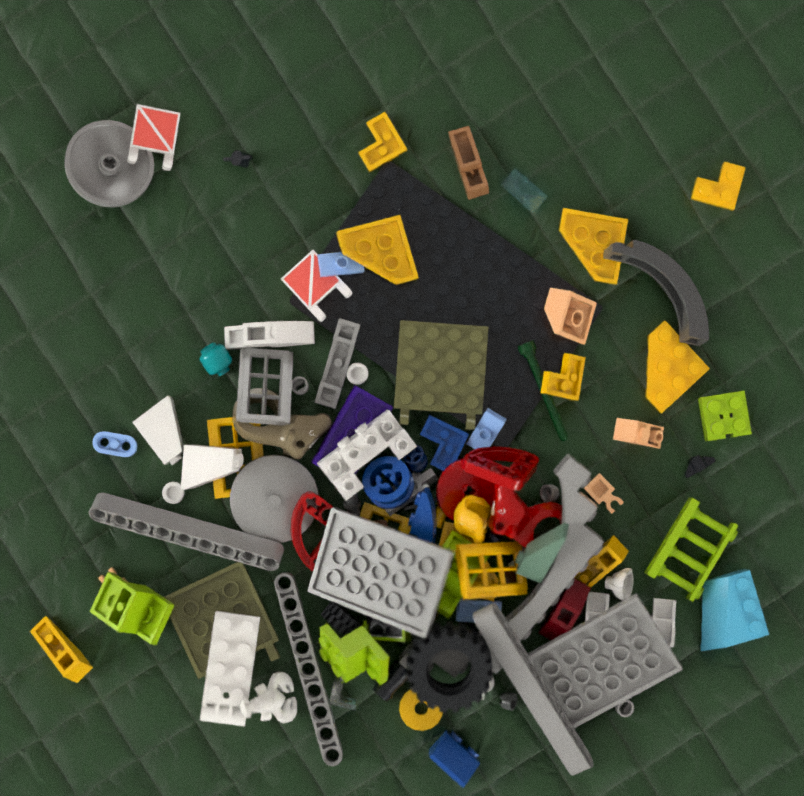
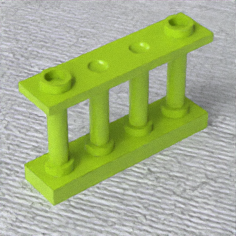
(668, 548)

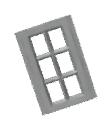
(244, 383)

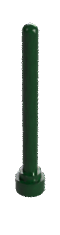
(529, 352)

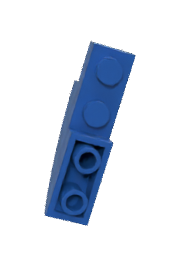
(424, 521)

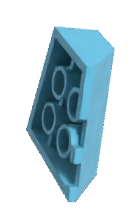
(730, 611)

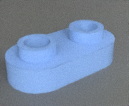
(115, 444)

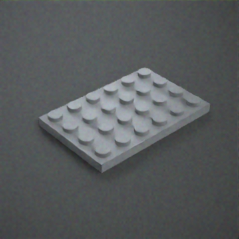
(380, 572)
(605, 660)

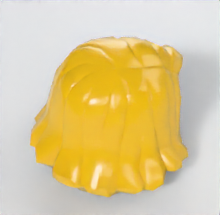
(472, 518)

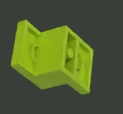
(451, 592)
(132, 608)
(353, 654)

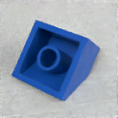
(454, 757)

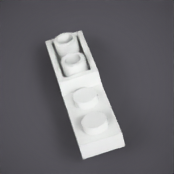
(269, 334)

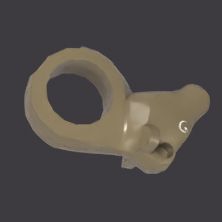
(292, 438)

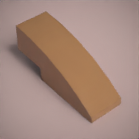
(468, 162)

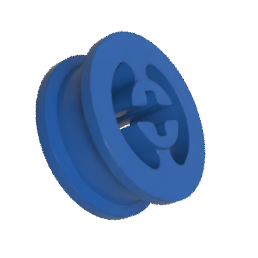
(393, 471)

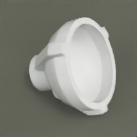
(621, 583)

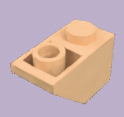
(638, 433)

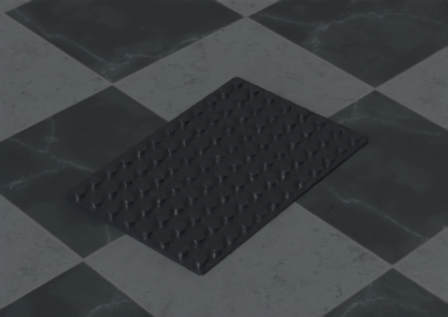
(464, 280)

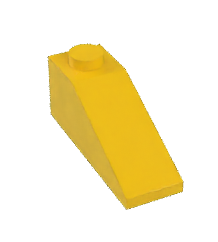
(604, 562)
(61, 650)

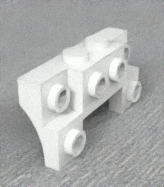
(361, 448)
(662, 613)

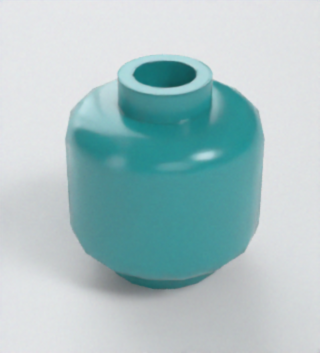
(215, 359)

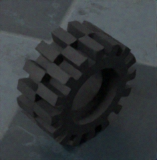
(340, 618)

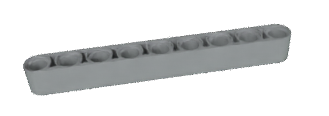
(186, 531)
(309, 656)
(533, 689)

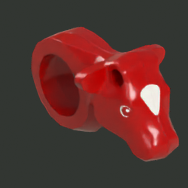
(514, 518)

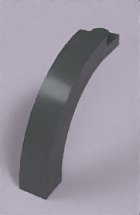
(675, 282)

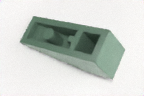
(540, 553)

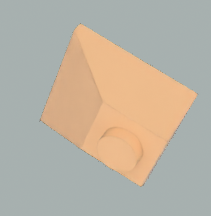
(569, 314)

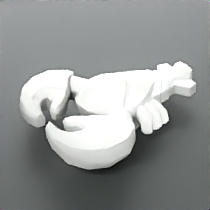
(272, 701)

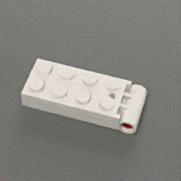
(229, 667)

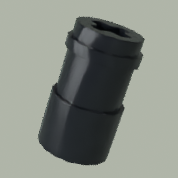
(396, 677)

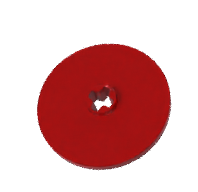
(454, 483)

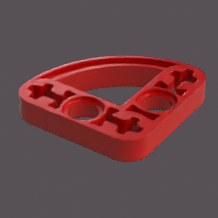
(481, 464)
(296, 522)

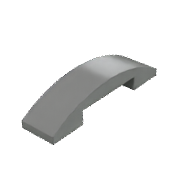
(337, 363)

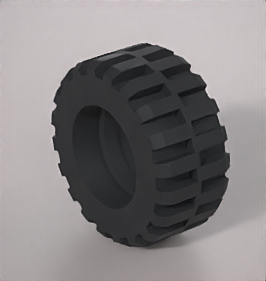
(452, 694)

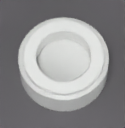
(357, 373)
(173, 493)

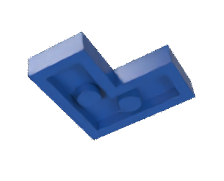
(449, 439)

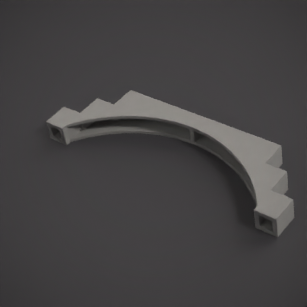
(572, 558)

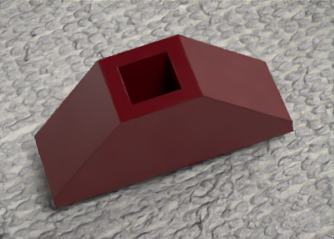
(565, 611)

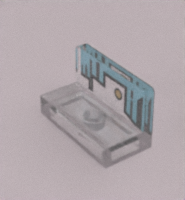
(338, 700)

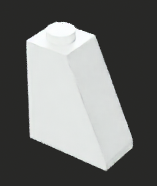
(162, 431)
(208, 463)

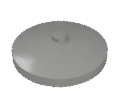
(99, 164)
(267, 494)

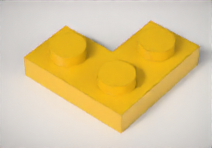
(388, 143)
(720, 193)
(568, 382)

